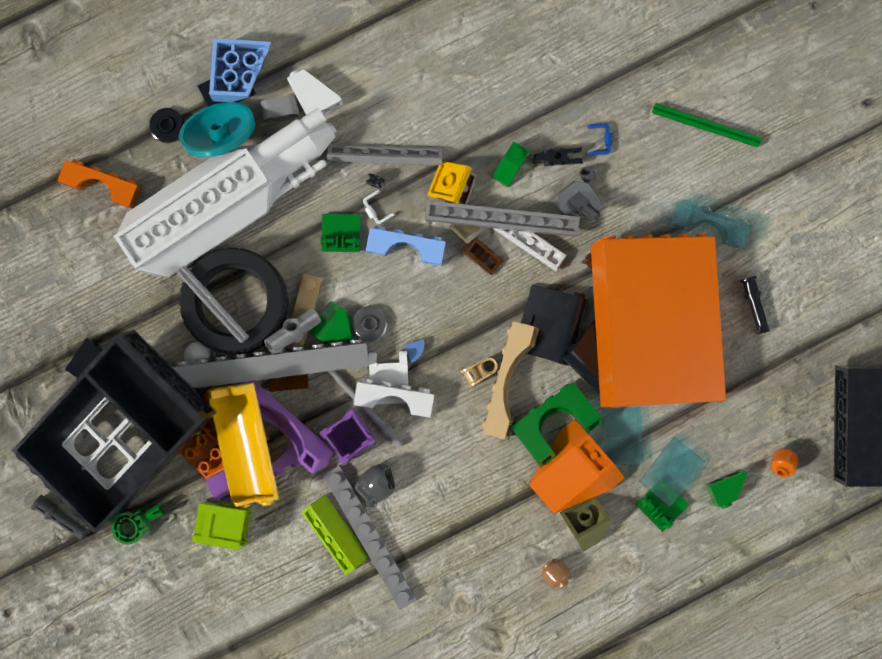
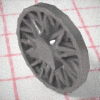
(369, 324)

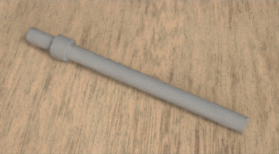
(387, 431)

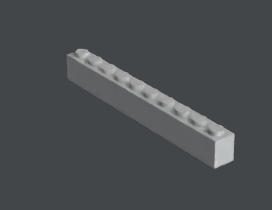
(268, 366)

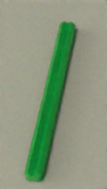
(707, 125)

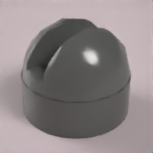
(587, 174)

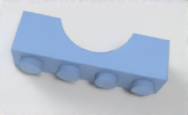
(382, 241)

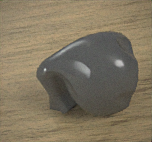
(375, 484)

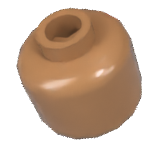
(555, 573)

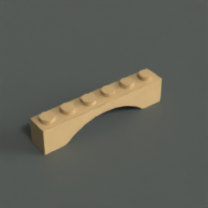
(499, 419)

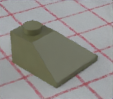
(587, 522)

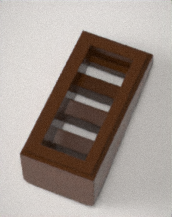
(471, 255)

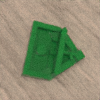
(334, 325)

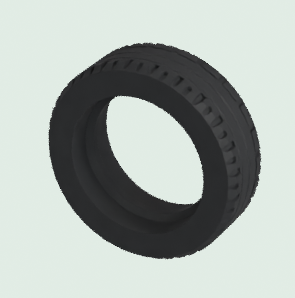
(204, 271)

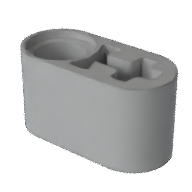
(279, 108)

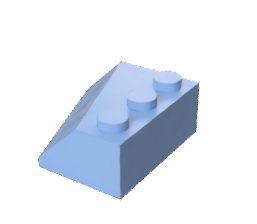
(235, 68)

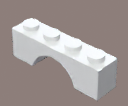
(369, 393)

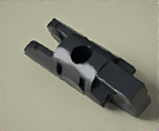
(548, 158)

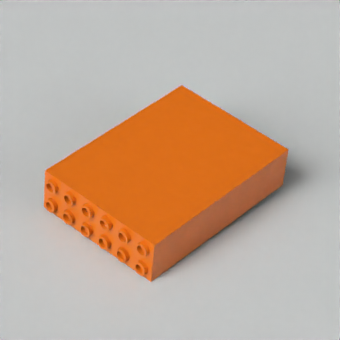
(657, 320)

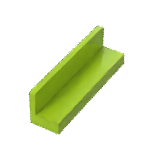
(335, 534)

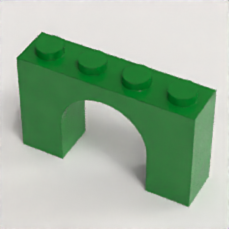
(569, 401)

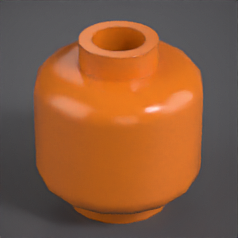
(784, 462)

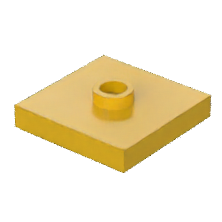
(449, 182)

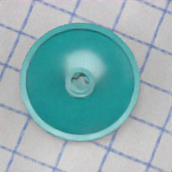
(217, 129)

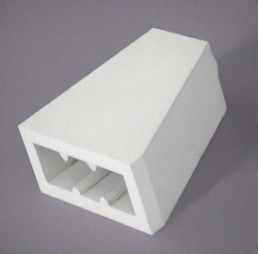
(313, 93)

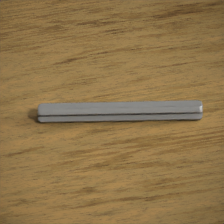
(212, 304)

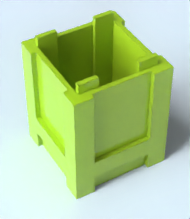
(221, 525)

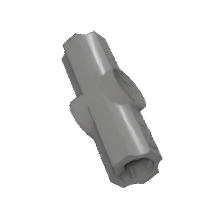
(292, 331)

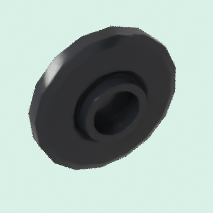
(166, 125)

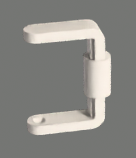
(370, 211)

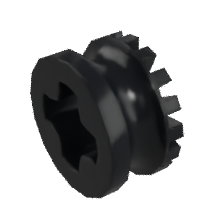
(374, 181)

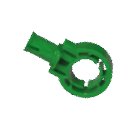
(139, 521)

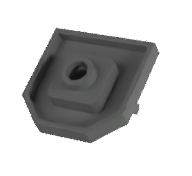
(580, 201)

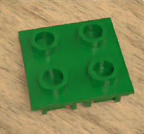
(340, 233)
(659, 512)

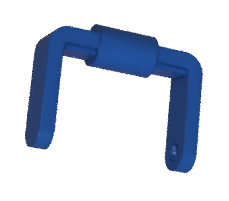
(607, 138)

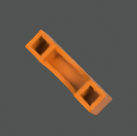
(78, 176)

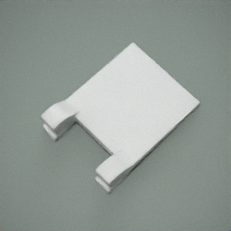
(390, 372)

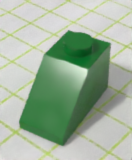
(510, 164)
(726, 489)

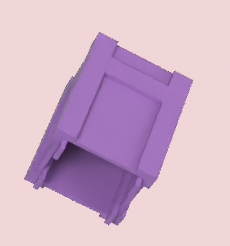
(346, 448)

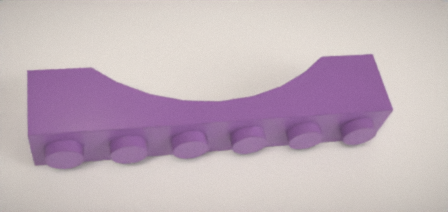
(310, 449)
(218, 483)

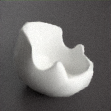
(197, 351)

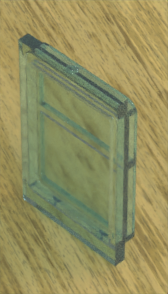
(622, 434)

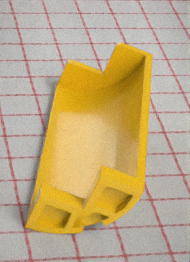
(243, 445)

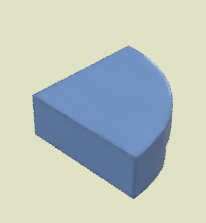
(415, 350)

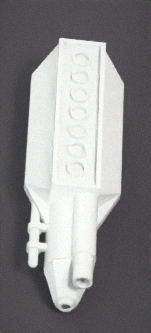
(221, 197)

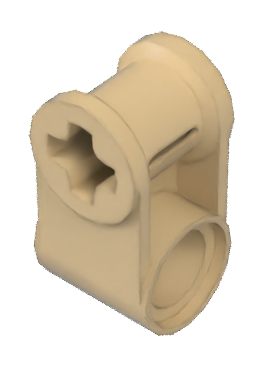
(478, 371)

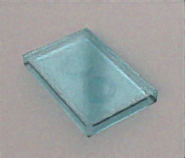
(671, 471)

